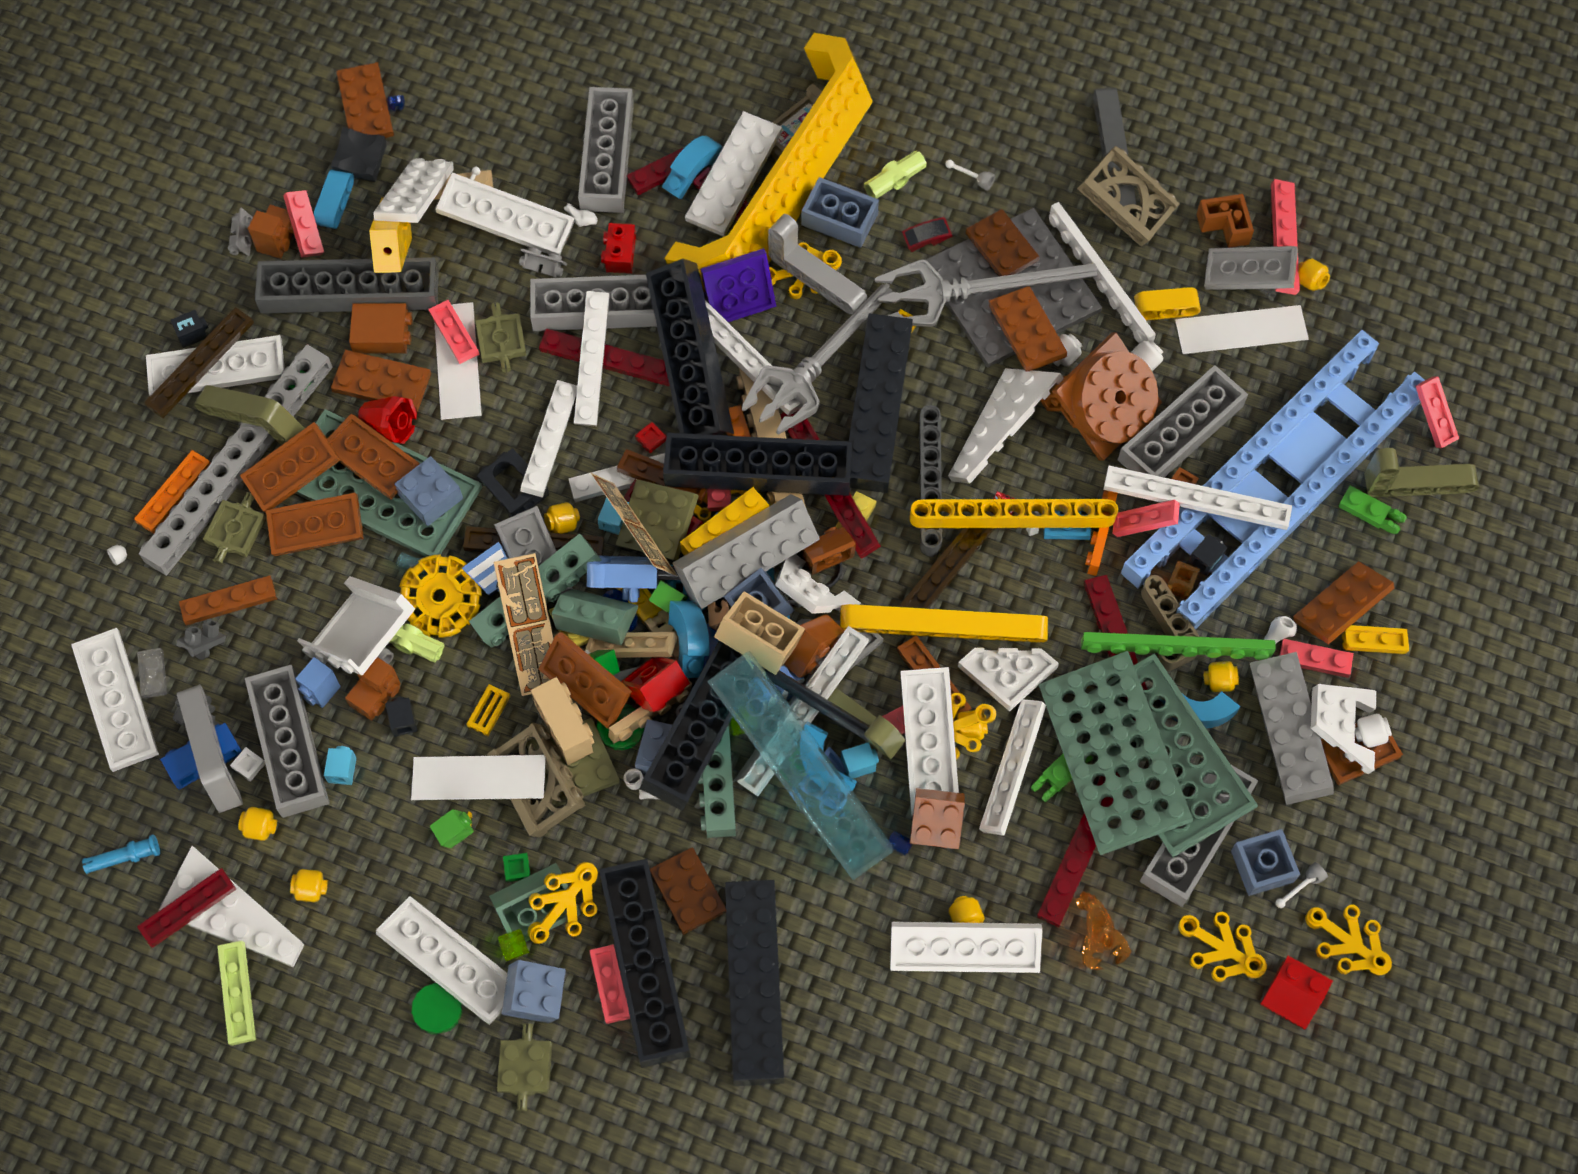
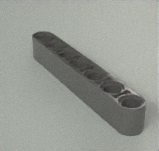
(1112, 134)
(932, 470)

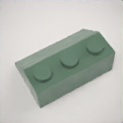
(593, 616)
(515, 909)

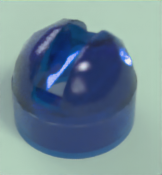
(397, 100)

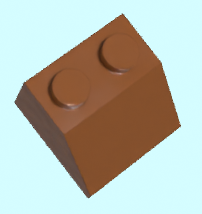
(830, 550)

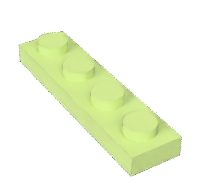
(236, 993)

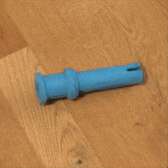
(133, 851)

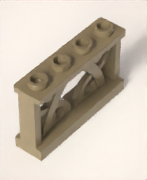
(1146, 185)
(557, 772)

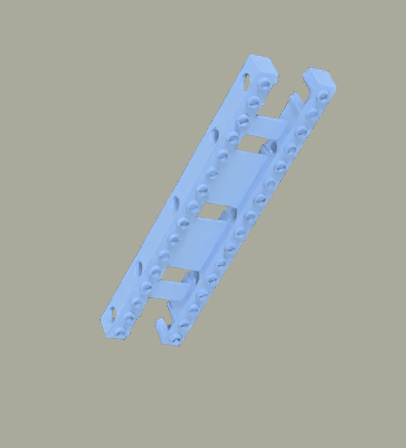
(1304, 449)

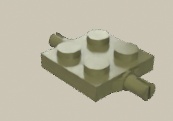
(500, 337)
(234, 528)
(524, 1067)

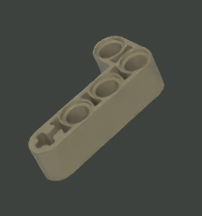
(1167, 618)

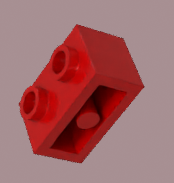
(620, 248)

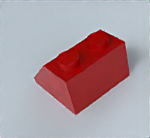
(656, 683)
(1296, 992)

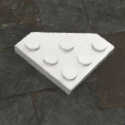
(1008, 672)

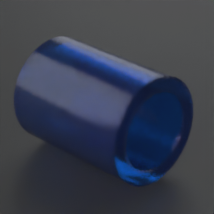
(900, 843)

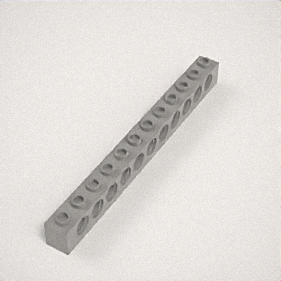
(222, 487)

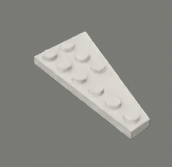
(1002, 416)
(236, 915)

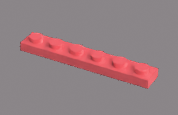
(1284, 222)

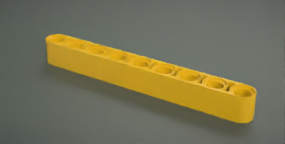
(1023, 507)
(944, 623)

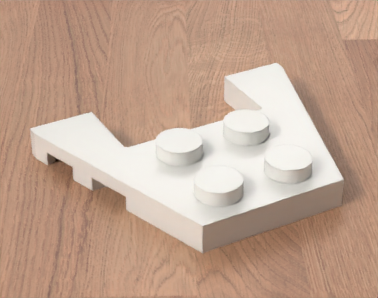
(807, 592)
(1334, 719)

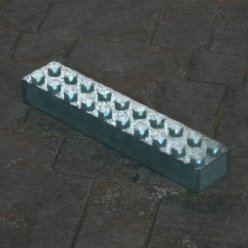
(801, 765)

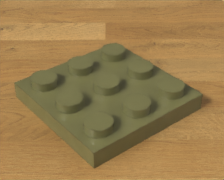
(663, 513)
(589, 773)

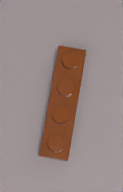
(227, 600)
(918, 657)

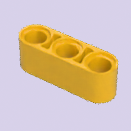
(1168, 303)

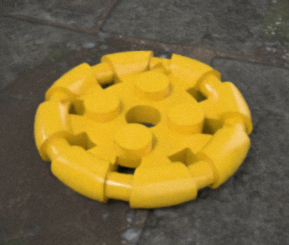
(453, 600)

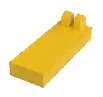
(1375, 639)

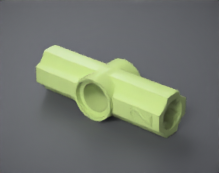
(895, 174)
(412, 640)

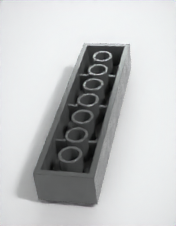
(339, 283)

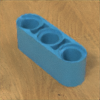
(333, 198)

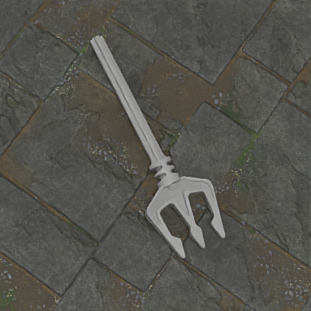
(938, 291)
(797, 382)

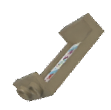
(793, 118)

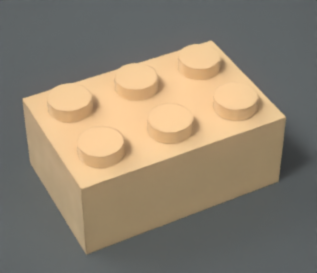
(761, 630)
(563, 720)

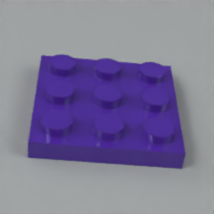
(739, 285)

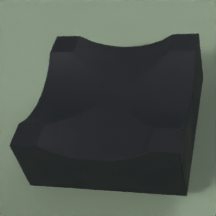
(359, 154)

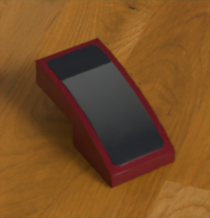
(928, 232)

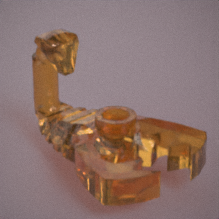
(1100, 933)

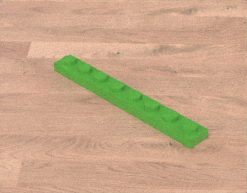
(1184, 645)

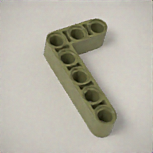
(249, 410)
(1387, 479)
(881, 733)

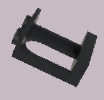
(487, 478)

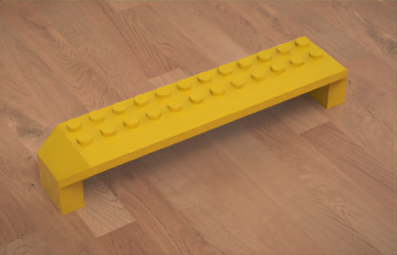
(802, 161)

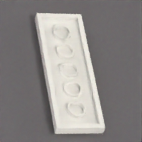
(733, 174)
(413, 191)
(505, 214)
(242, 364)
(114, 699)
(929, 730)
(965, 947)
(446, 958)

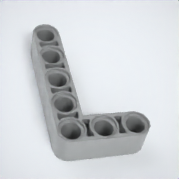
(809, 269)
(207, 749)

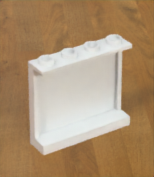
(360, 627)

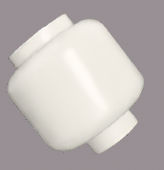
(1073, 349)
(1149, 353)
(1373, 730)

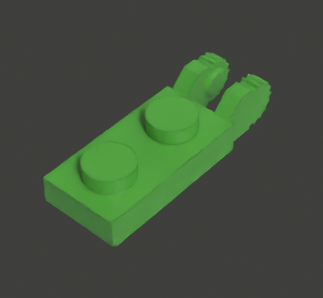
(1371, 510)
(1056, 775)

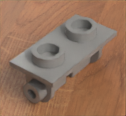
(242, 240)
(550, 263)

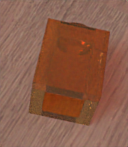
(1183, 579)

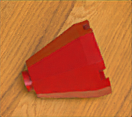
(390, 417)

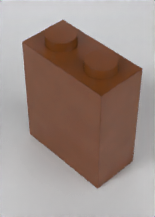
(380, 328)

